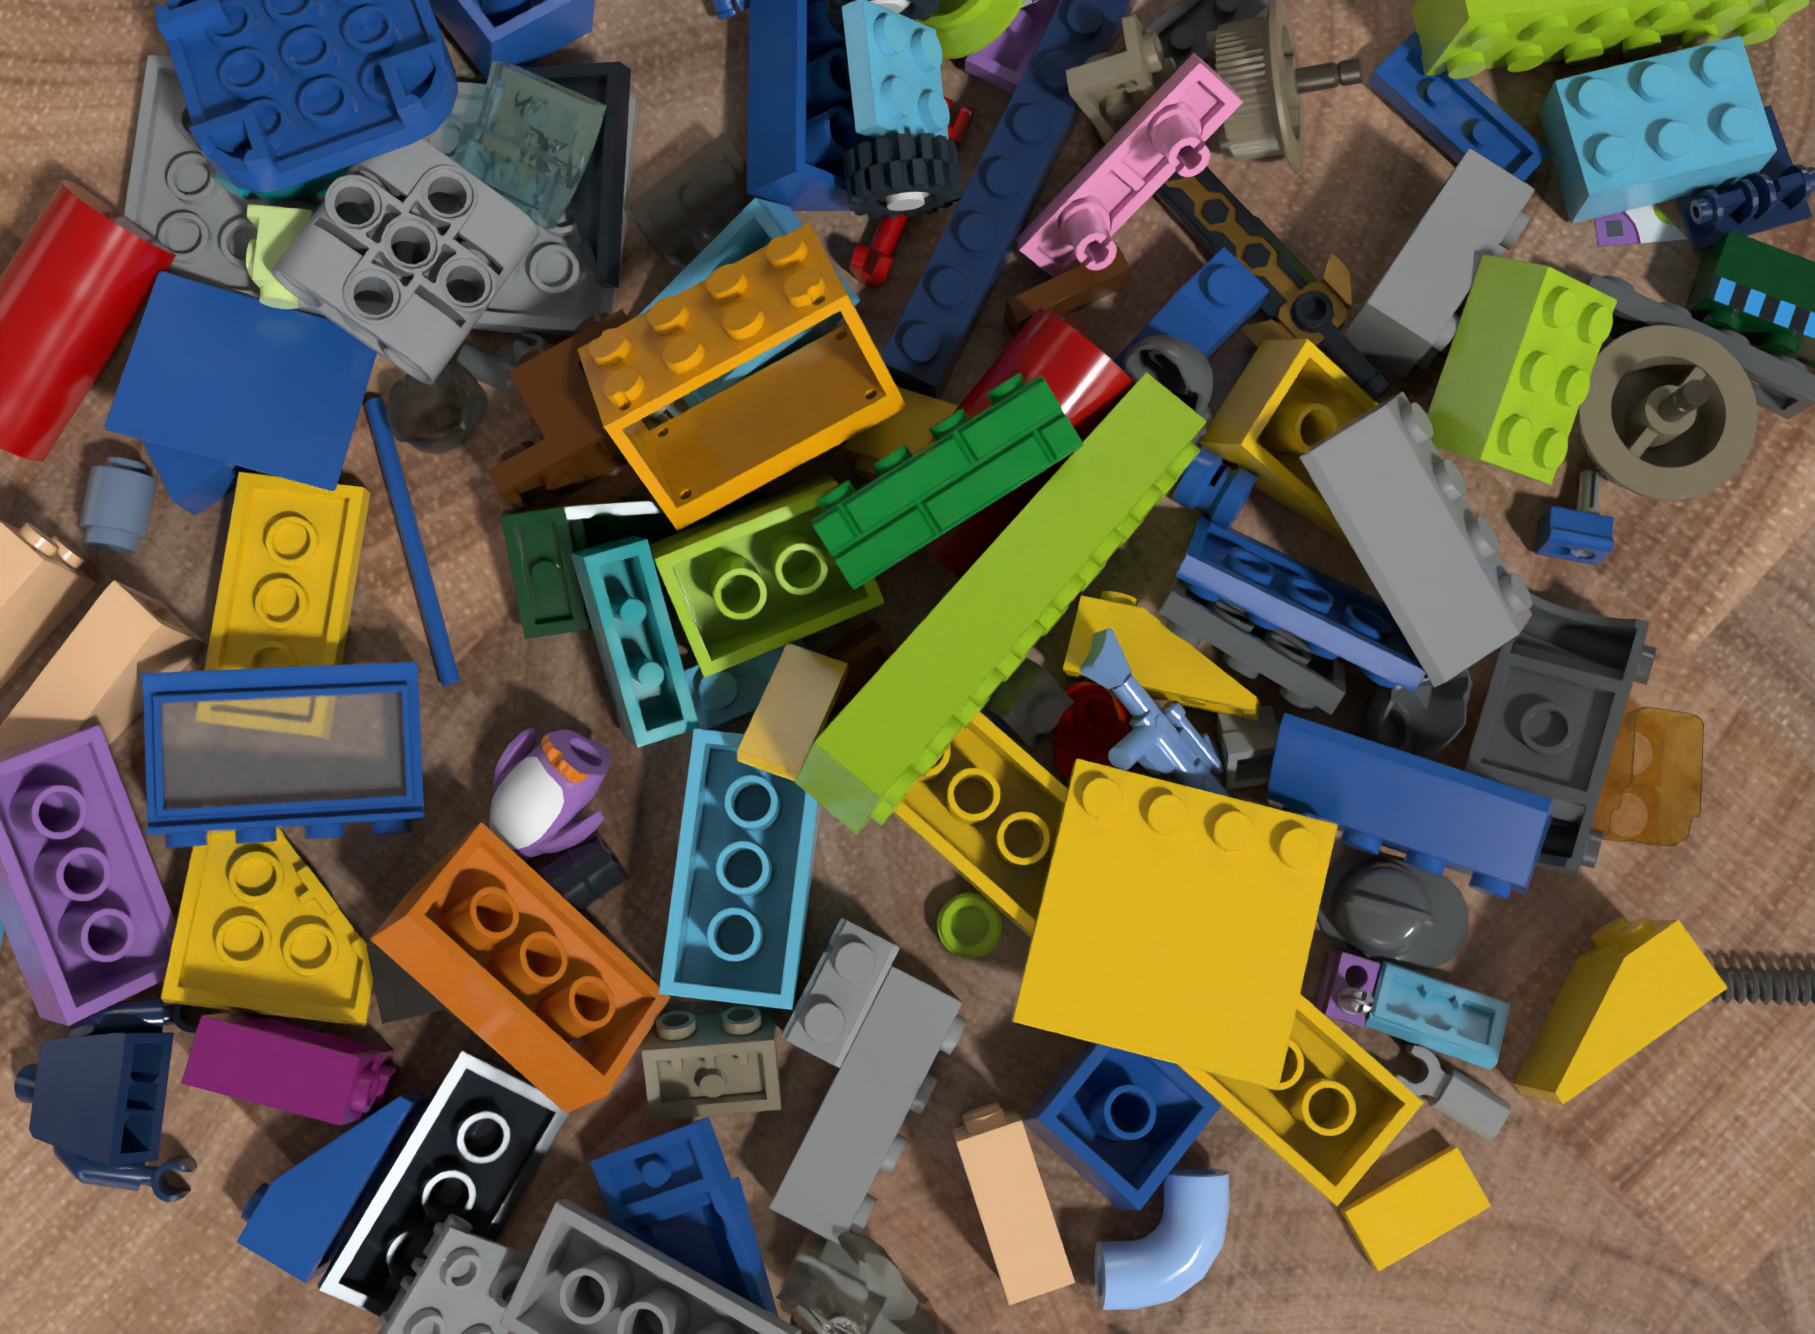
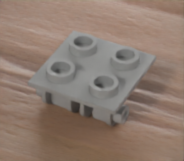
(458, 1286)

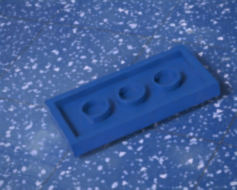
(1299, 599)

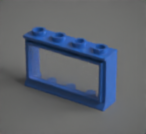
(282, 751)

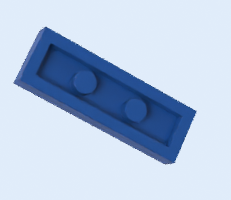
(1455, 113)

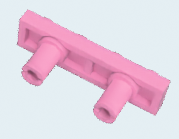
(1129, 169)

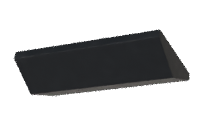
(460, 1158)

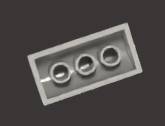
(608, 1282)

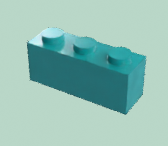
(635, 640)

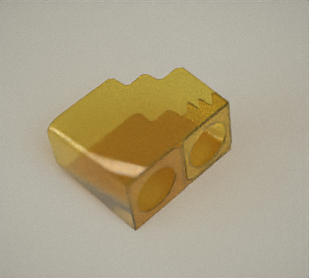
(1674, 768)

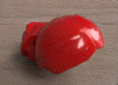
(1089, 727)

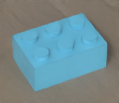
(1656, 129)

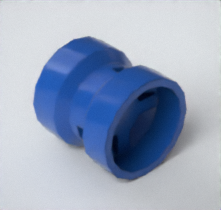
(1215, 488)

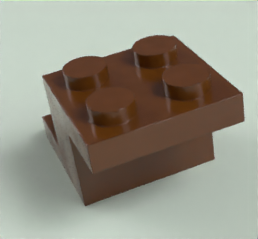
(563, 406)

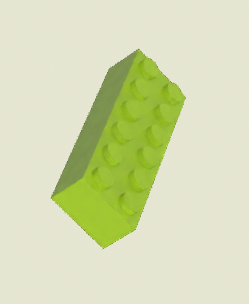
(1525, 33)

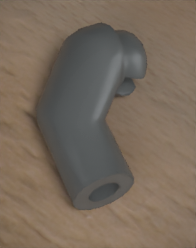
(493, 368)

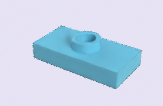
(1437, 1015)

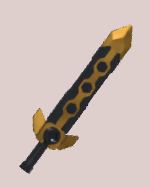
(1295, 301)

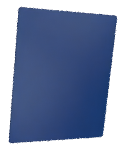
(242, 382)

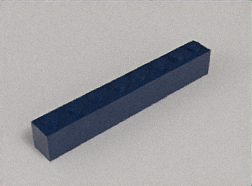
(999, 198)

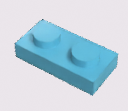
(733, 691)

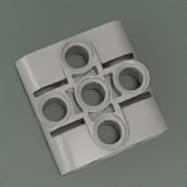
(423, 321)

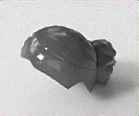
(1178, 367)
(1420, 720)

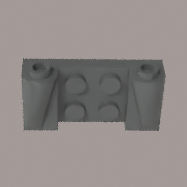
(1558, 717)

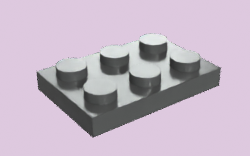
(1251, 649)

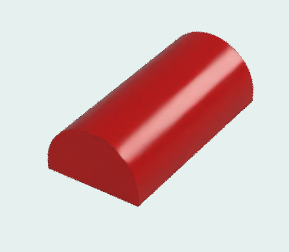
(66, 312)
(1087, 391)

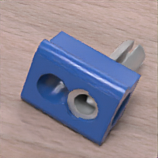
(1579, 533)

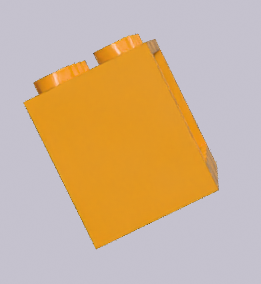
(766, 419)

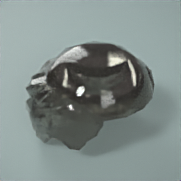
(438, 414)

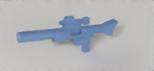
(1154, 738)

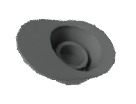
(1393, 912)

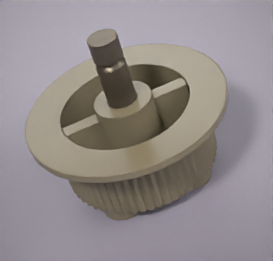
(1263, 68)
(1668, 413)

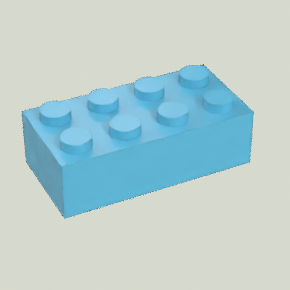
(739, 881)

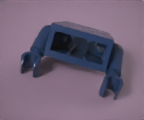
(106, 1094)

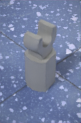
(1457, 1096)

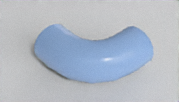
(1174, 1253)

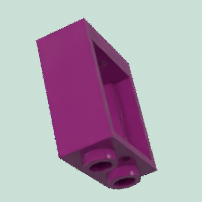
(290, 1067)

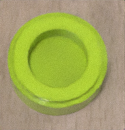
(969, 925)

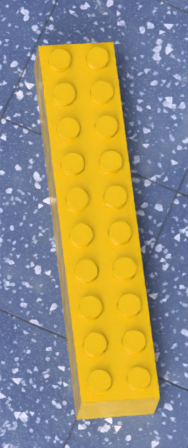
(996, 824)

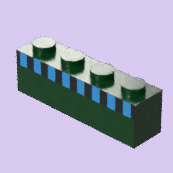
(1757, 294)

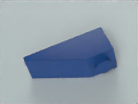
(1208, 306)
(313, 1205)

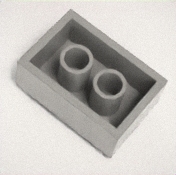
(1430, 278)

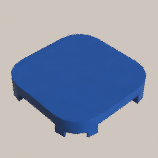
(306, 83)

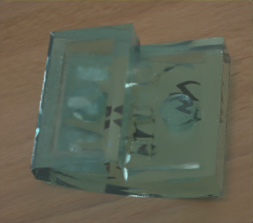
(530, 141)

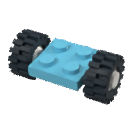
(900, 105)

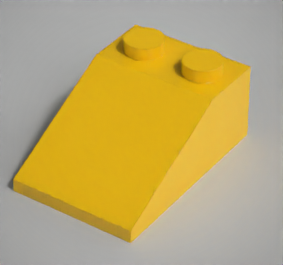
(1279, 412)
(1615, 1003)

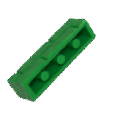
(946, 480)

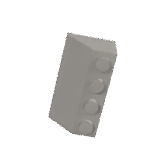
(1419, 537)

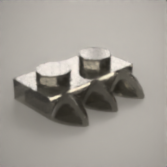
(693, 201)

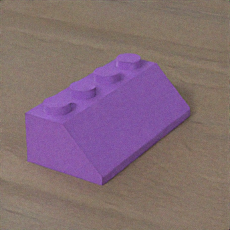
(77, 879)

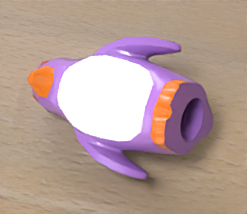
(547, 792)

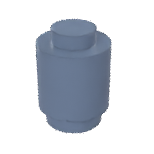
(117, 505)

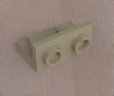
(1117, 85)
(712, 1063)

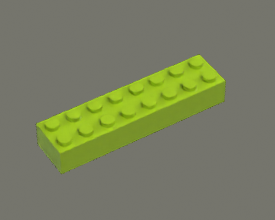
(1000, 608)

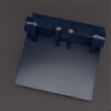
(1751, 206)

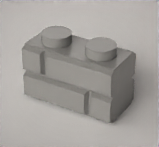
(840, 992)

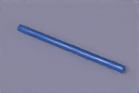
(412, 543)

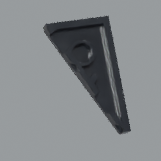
(600, 193)

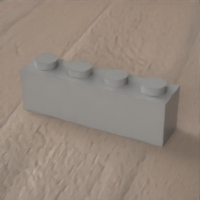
(867, 1105)

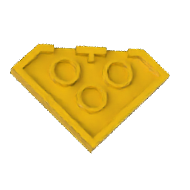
(265, 937)

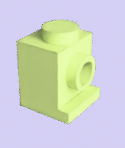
(276, 232)

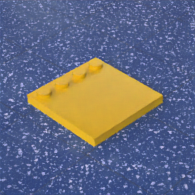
(1175, 923)

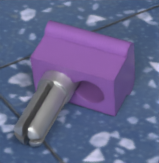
(1339, 1000)

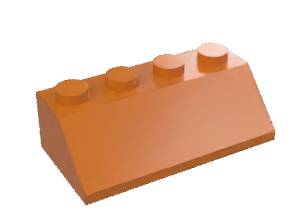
(523, 969)

